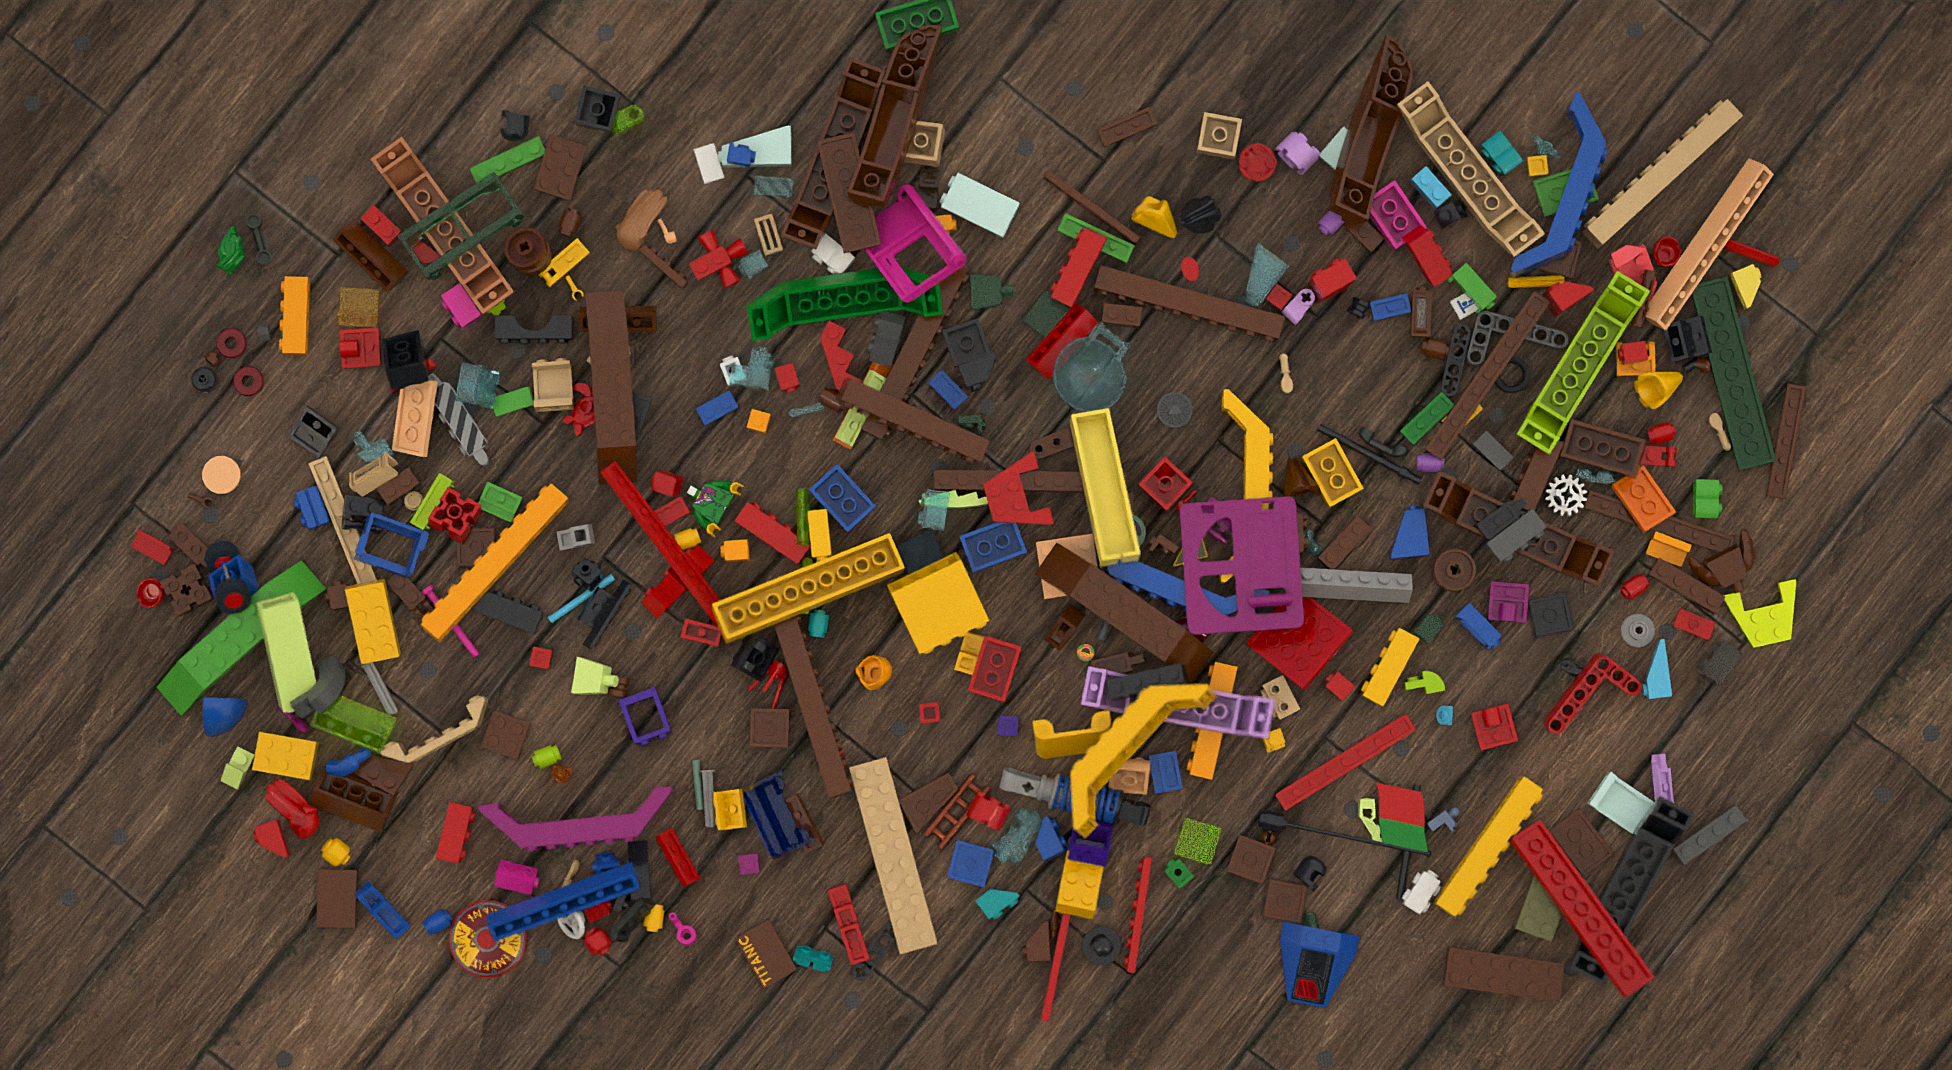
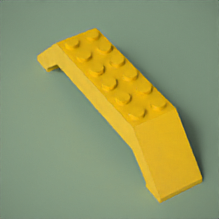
(1256, 453)
(1123, 741)

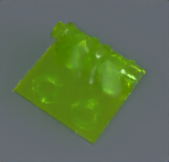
(1198, 841)

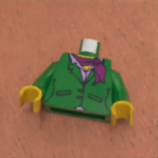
(712, 502)

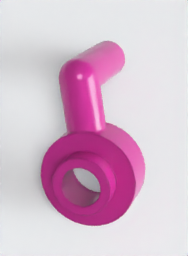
(683, 930)

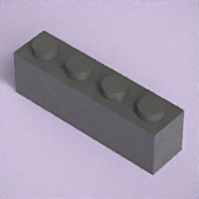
(1708, 834)

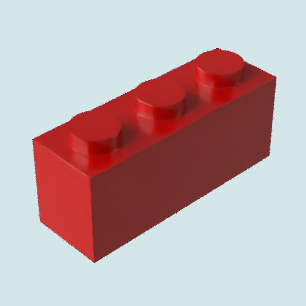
(1428, 255)
(455, 833)

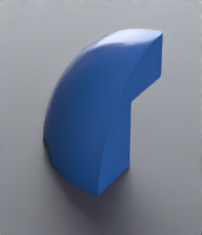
(222, 714)

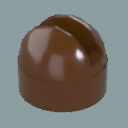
(212, 358)
(1263, 837)

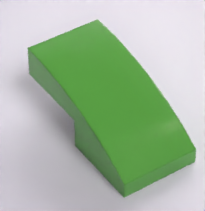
(513, 401)

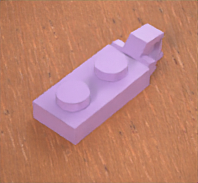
(1661, 777)

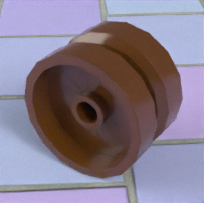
(528, 251)
(1465, 570)

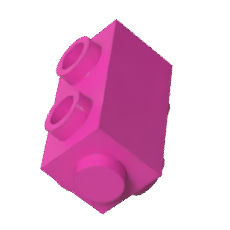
(516, 877)

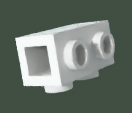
(1424, 887)

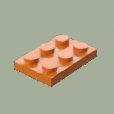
(1643, 500)

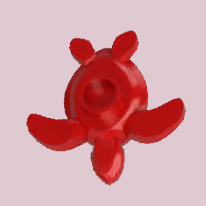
(583, 410)

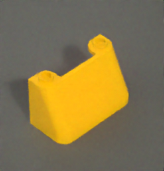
(1069, 743)

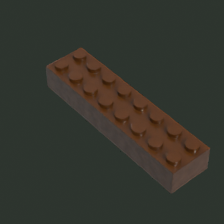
(911, 419)

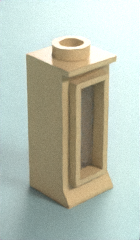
(373, 475)

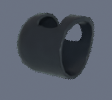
(516, 126)
(1309, 869)

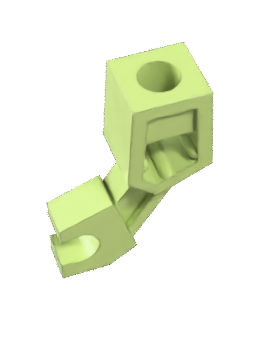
(1374, 830)

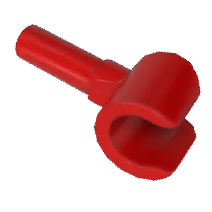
(1185, 500)

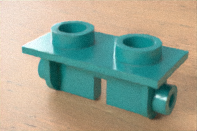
(822, 959)

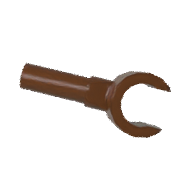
(199, 499)

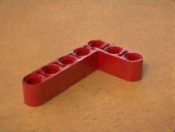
(1587, 689)

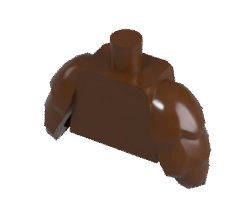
(1726, 566)

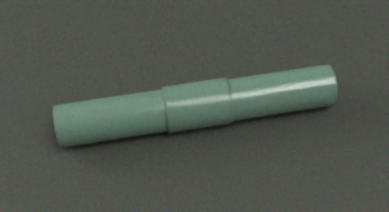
(697, 785)

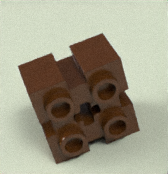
(198, 595)

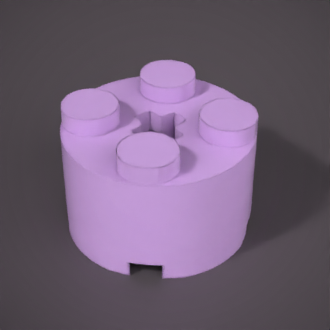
(1297, 152)

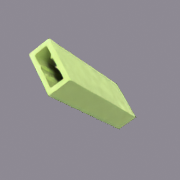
(286, 648)

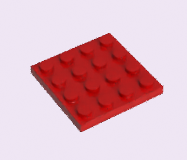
(1302, 650)

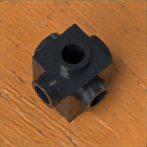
(587, 574)

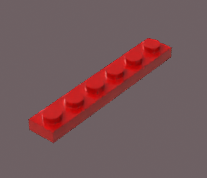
(1138, 906)

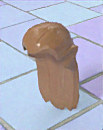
(635, 226)

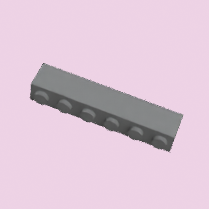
(1356, 585)

